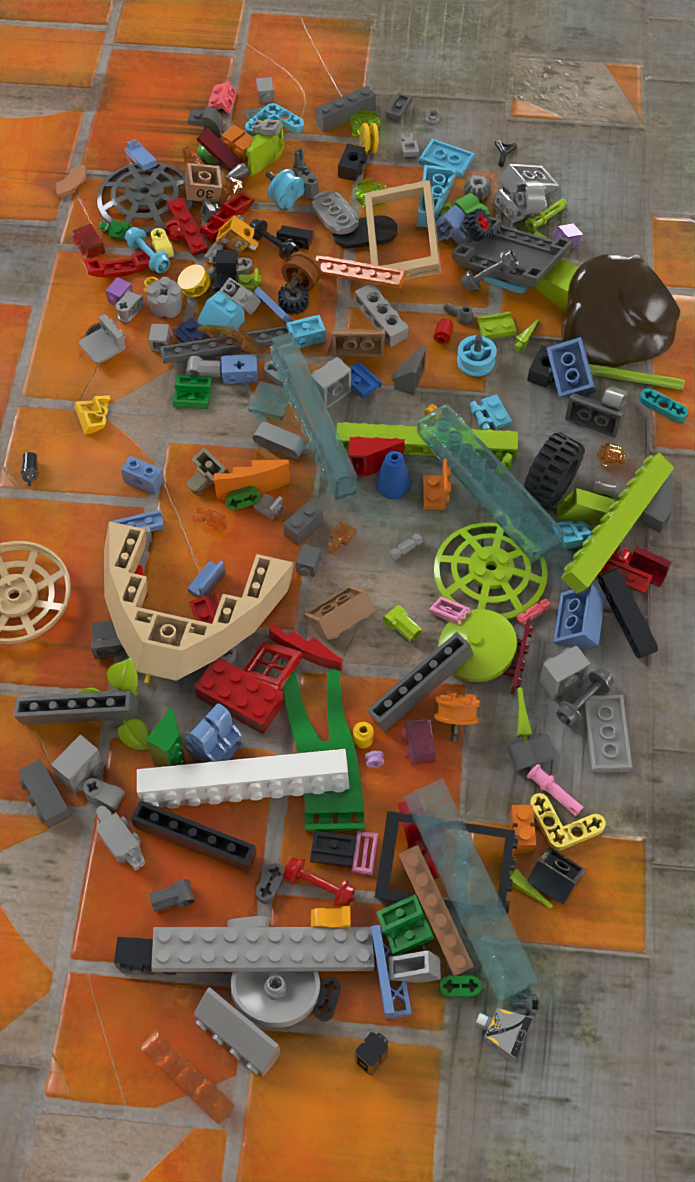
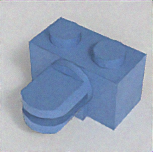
(451, 225)

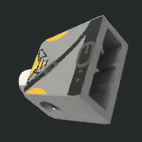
(505, 1031)

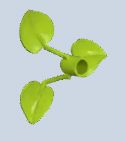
(124, 677)

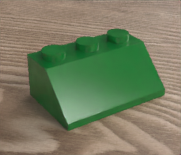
(166, 742)

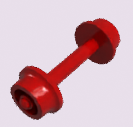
(294, 871)

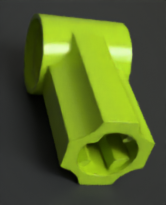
(399, 620)

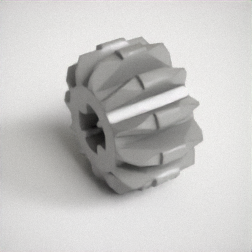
(478, 186)

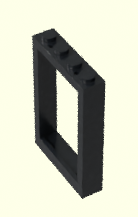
(388, 849)

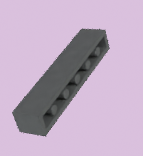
(420, 682)
(76, 708)

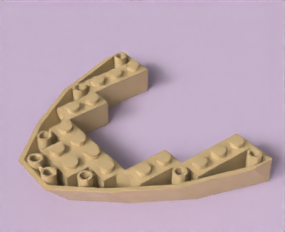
(173, 644)

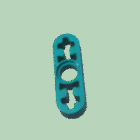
(672, 415)

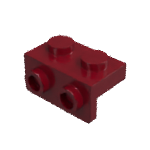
(651, 563)

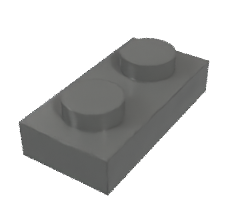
(398, 106)

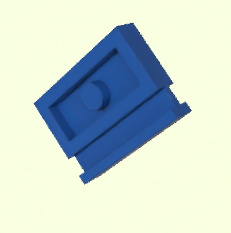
(363, 381)

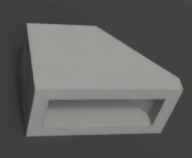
(415, 967)

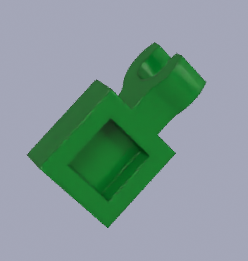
(116, 230)

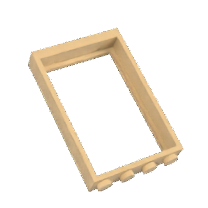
(416, 267)

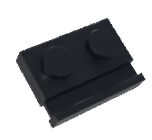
(332, 849)

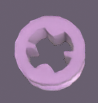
(374, 759)

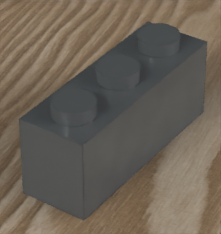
(43, 794)

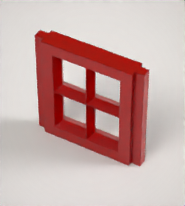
(279, 651)

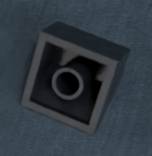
(556, 875)

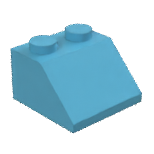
(221, 311)

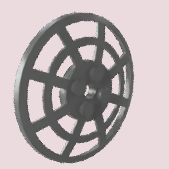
(135, 196)

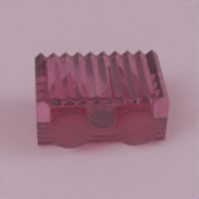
(420, 741)

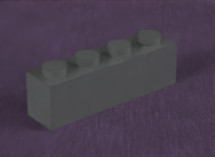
(341, 109)

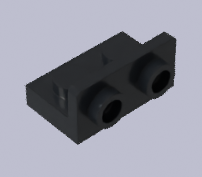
(301, 236)

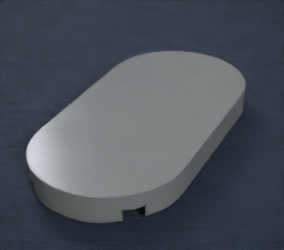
(335, 212)

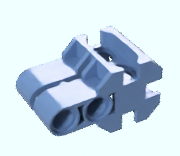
(214, 737)

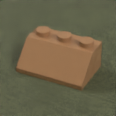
(358, 342)
(340, 612)

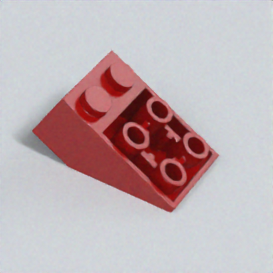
(369, 453)

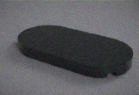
(384, 229)

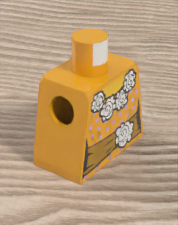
(236, 235)

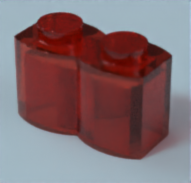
(88, 241)

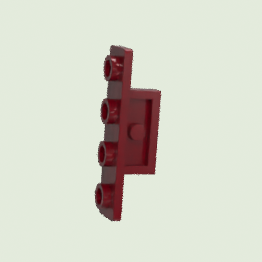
(519, 664)

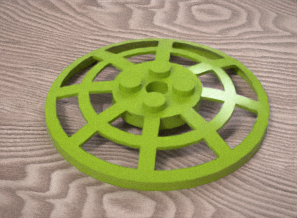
(485, 578)

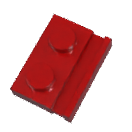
(205, 608)

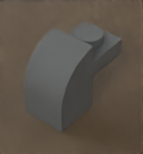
(208, 118)

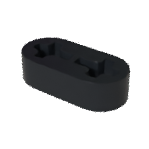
(333, 999)

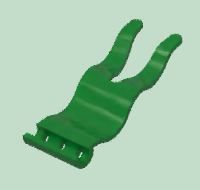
(306, 740)

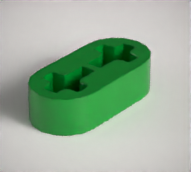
(242, 498)
(460, 993)

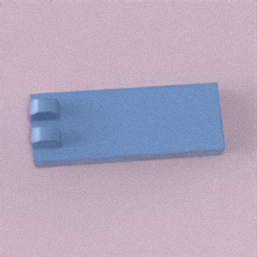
(140, 155)
(262, 296)
(153, 519)

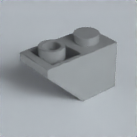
(240, 295)

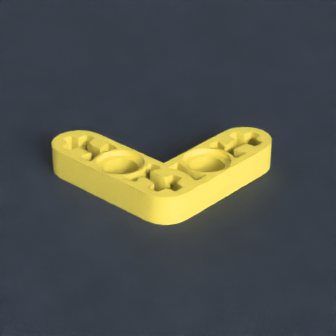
(564, 831)

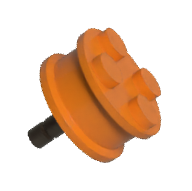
(457, 711)

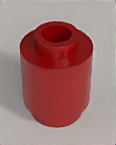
(443, 331)

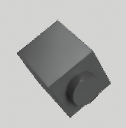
(308, 560)

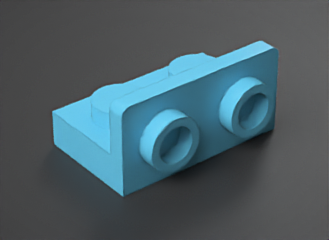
(307, 331)

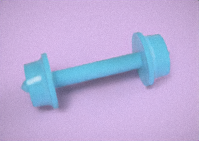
(136, 238)

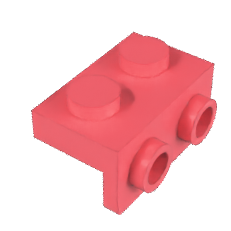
(223, 97)

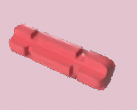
(534, 611)

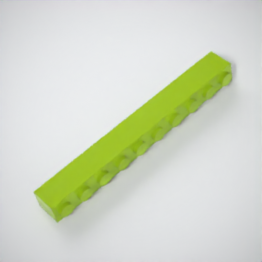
(497, 441)
(616, 523)

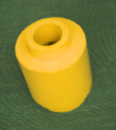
(363, 734)

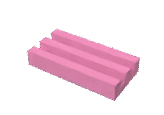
(447, 612)
(363, 870)

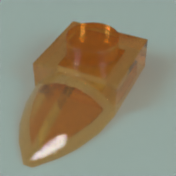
(230, 190)

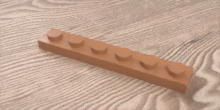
(436, 910)

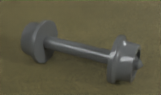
(471, 281)
(569, 713)

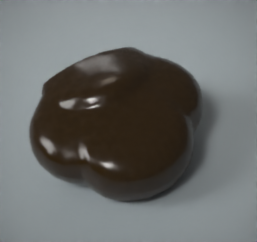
(619, 311)

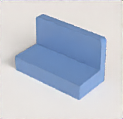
(207, 579)

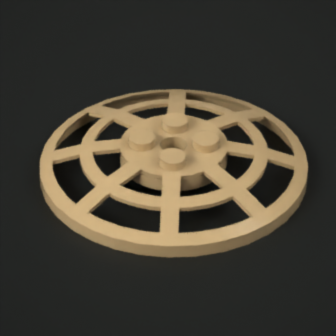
(29, 590)

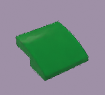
(192, 391)
(405, 925)

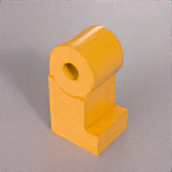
(331, 917)

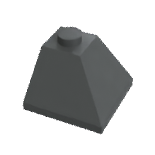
(410, 372)

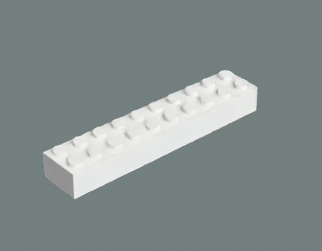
(244, 779)

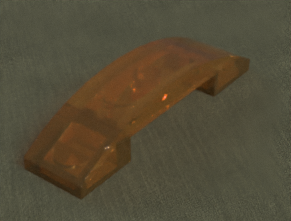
(248, 343)

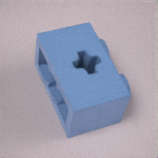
(239, 369)
(142, 475)

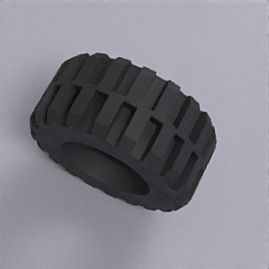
(554, 469)

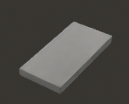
(607, 734)

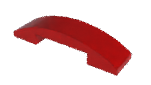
(117, 268)

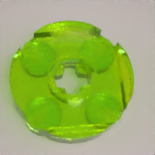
(363, 116)
(366, 186)

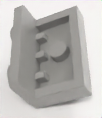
(508, 207)

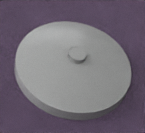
(275, 997)

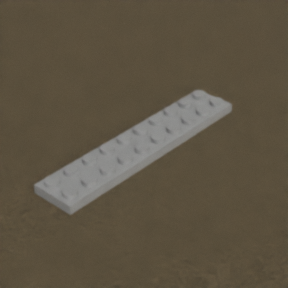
(261, 949)

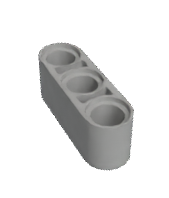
(614, 398)
(279, 440)

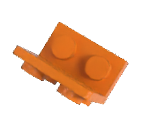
(437, 489)

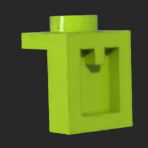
(250, 282)

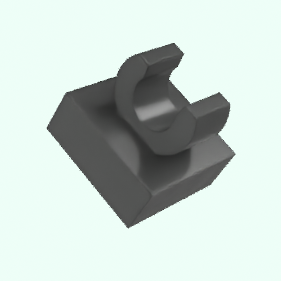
(208, 209)

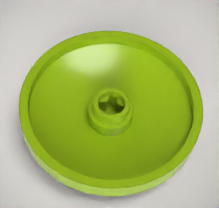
(491, 642)

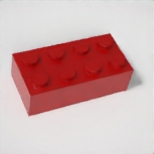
(241, 694)

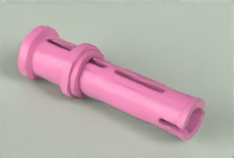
(548, 784)

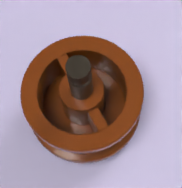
(302, 270)

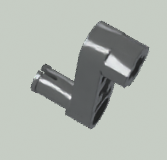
(302, 171)

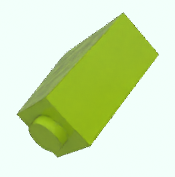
(583, 506)

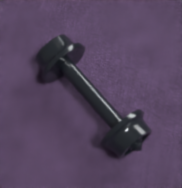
(286, 248)

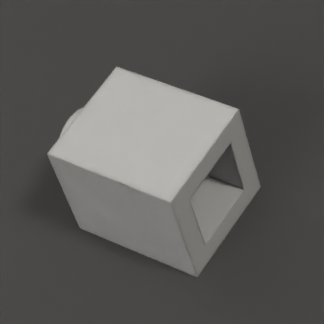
(265, 90)
(159, 336)

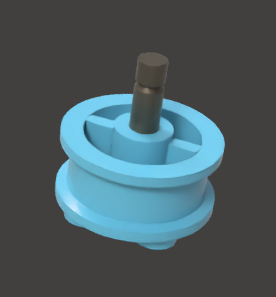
(285, 188)
(476, 355)

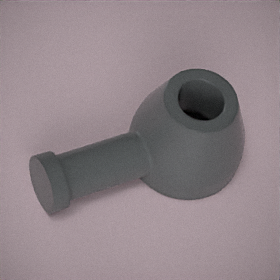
(464, 315)

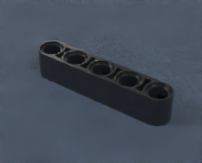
(627, 613)

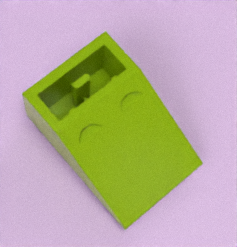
(264, 151)

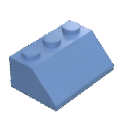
(571, 368)
(579, 618)

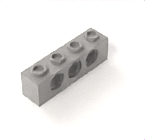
(381, 314)

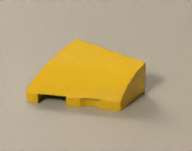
(92, 413)

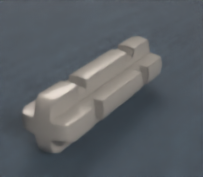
(405, 547)

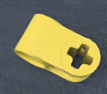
(161, 242)

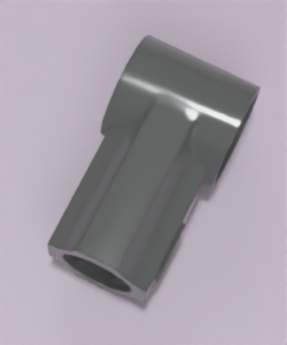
(179, 895)

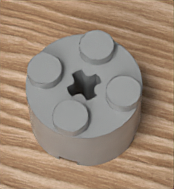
(529, 197)
(164, 298)

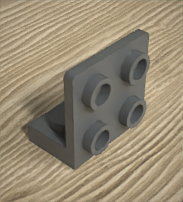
(105, 641)

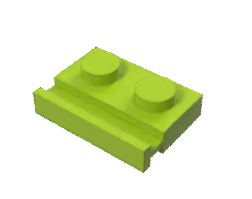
(496, 325)

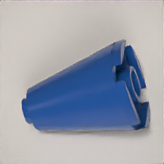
(393, 477)

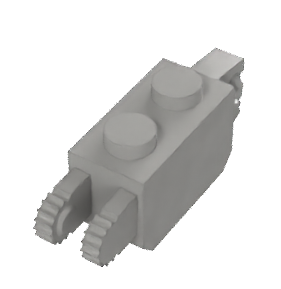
(119, 839)

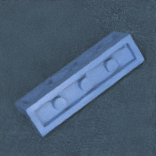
(383, 977)

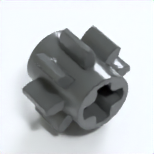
(526, 1003)

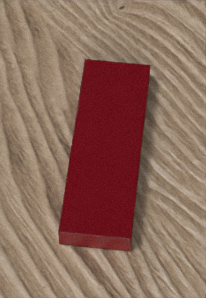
(218, 149)

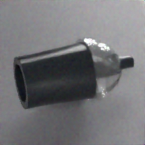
(29, 469)

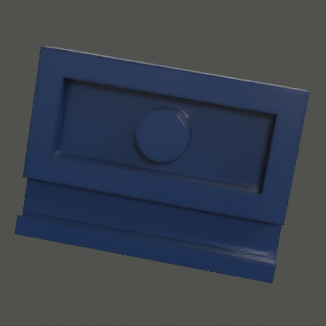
(188, 332)

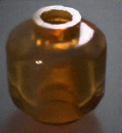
(611, 455)

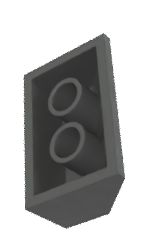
(594, 415)

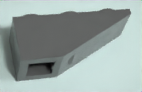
(660, 507)

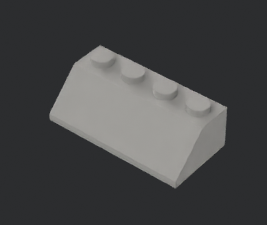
(236, 1032)

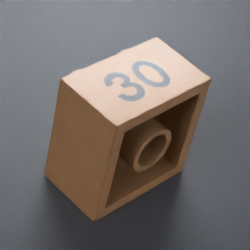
(203, 182)

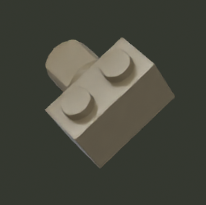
(206, 466)

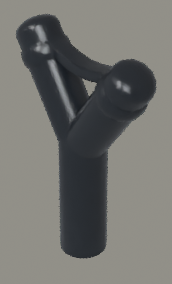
(504, 151)

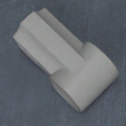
(199, 367)

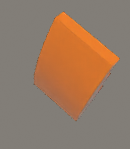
(264, 475)

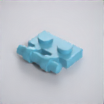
(495, 412)
(574, 533)

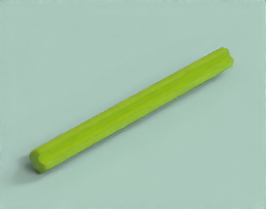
(637, 377)

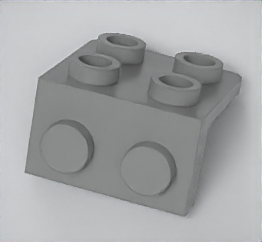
(104, 342)

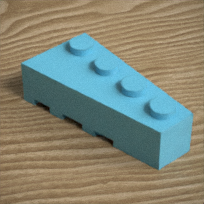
(441, 182)

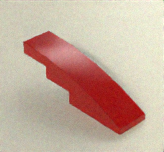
(235, 206)
(312, 650)

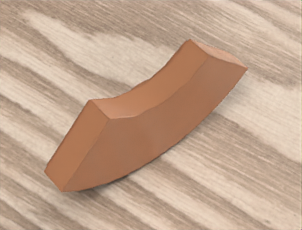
(69, 185)

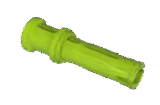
(541, 219)

